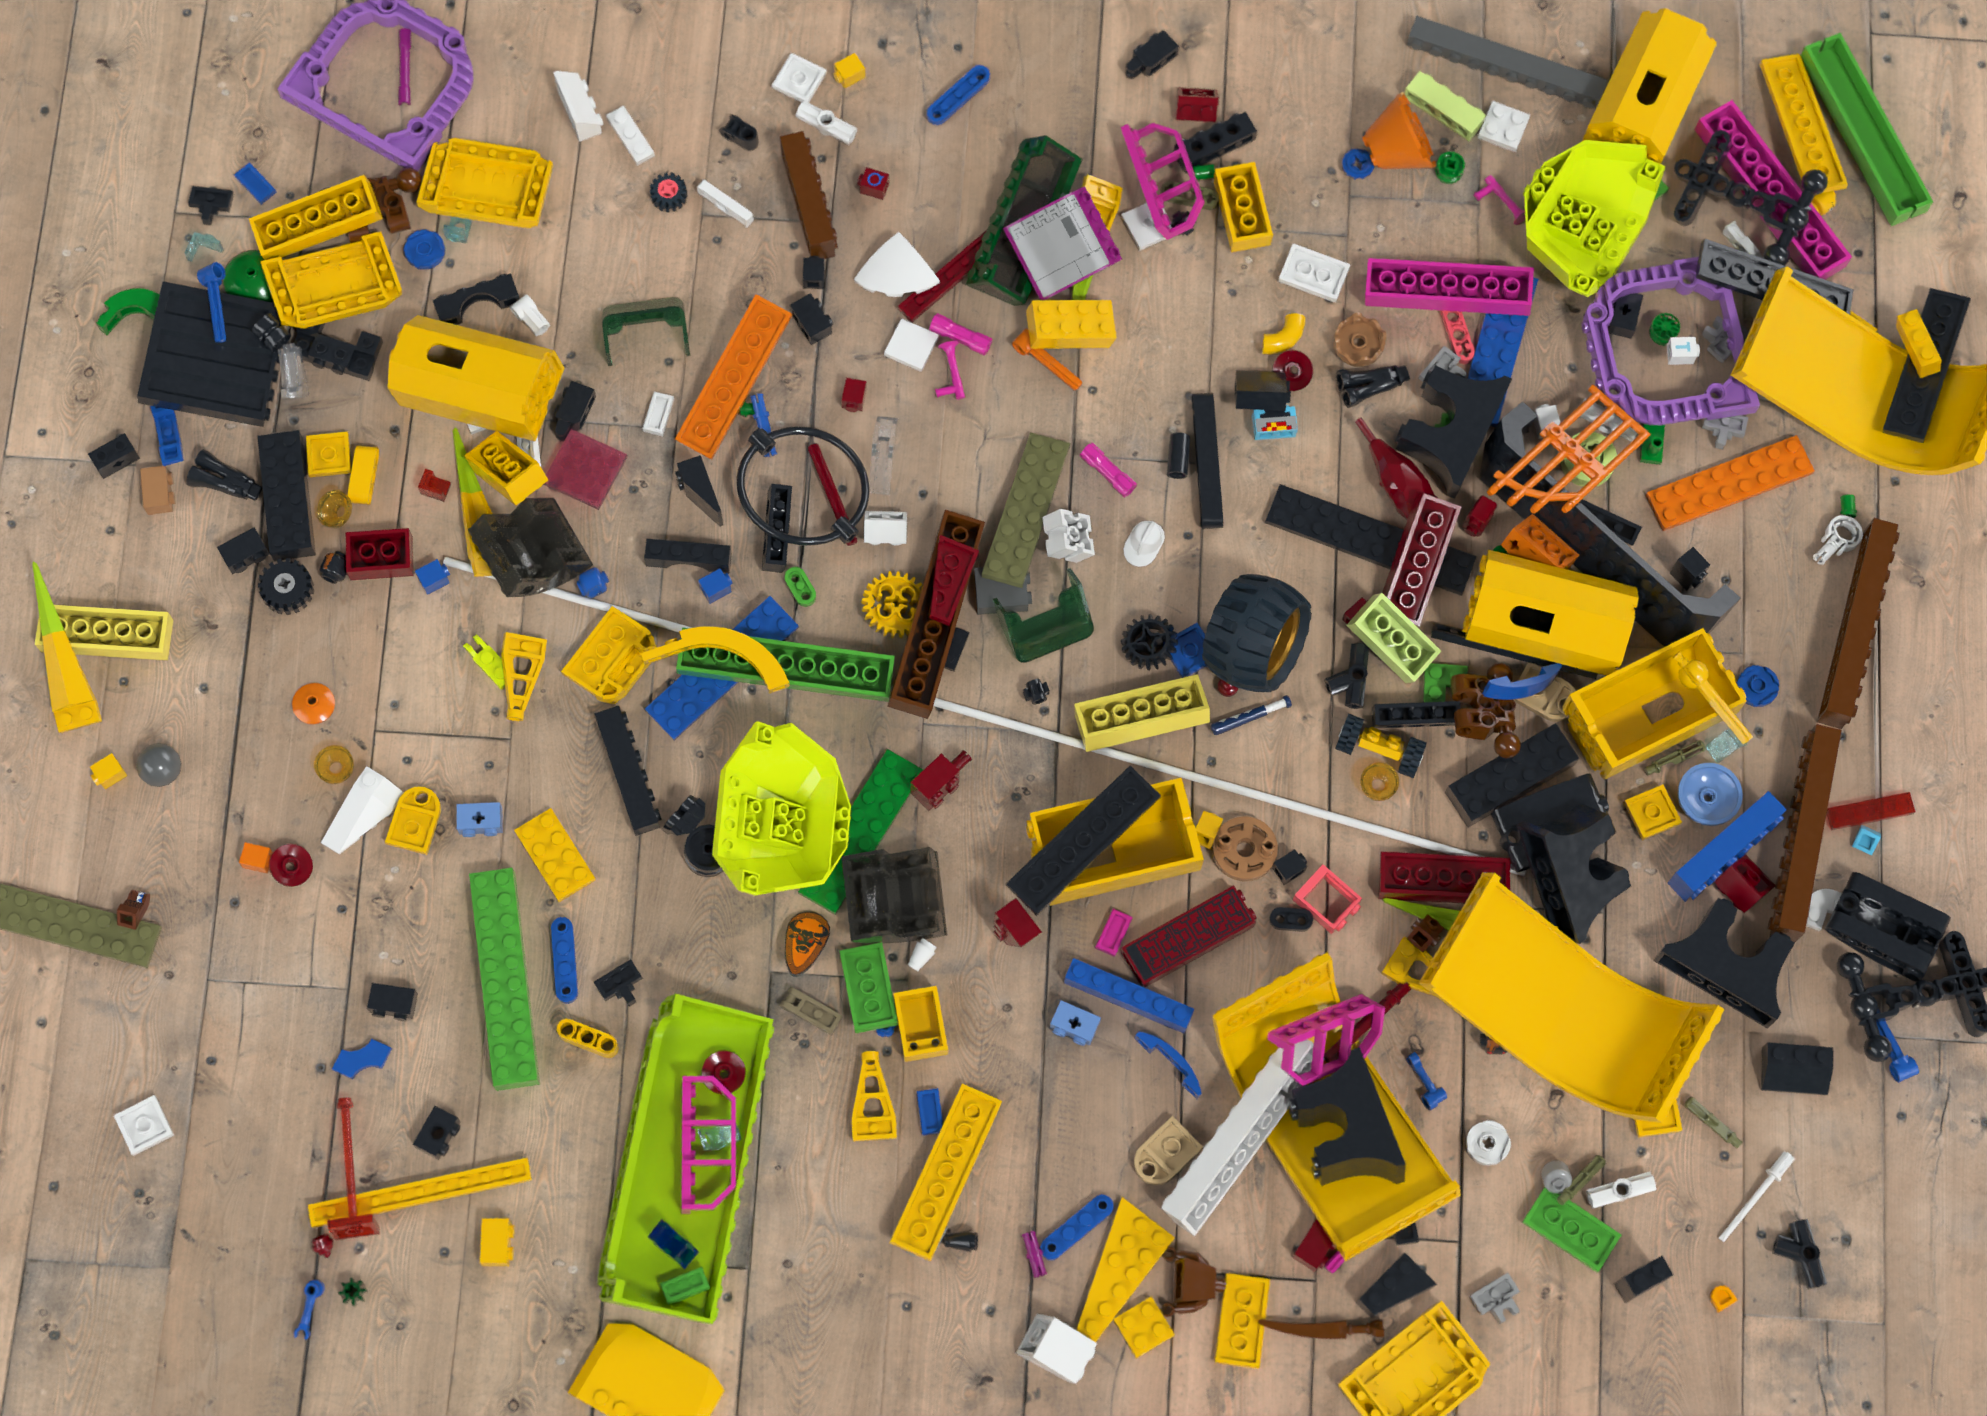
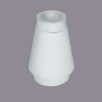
(922, 953)

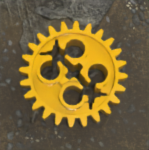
(895, 586)

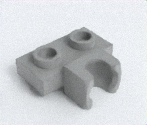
(1718, 339)
(1447, 360)
(1497, 1297)

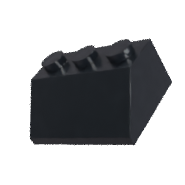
(1796, 1068)

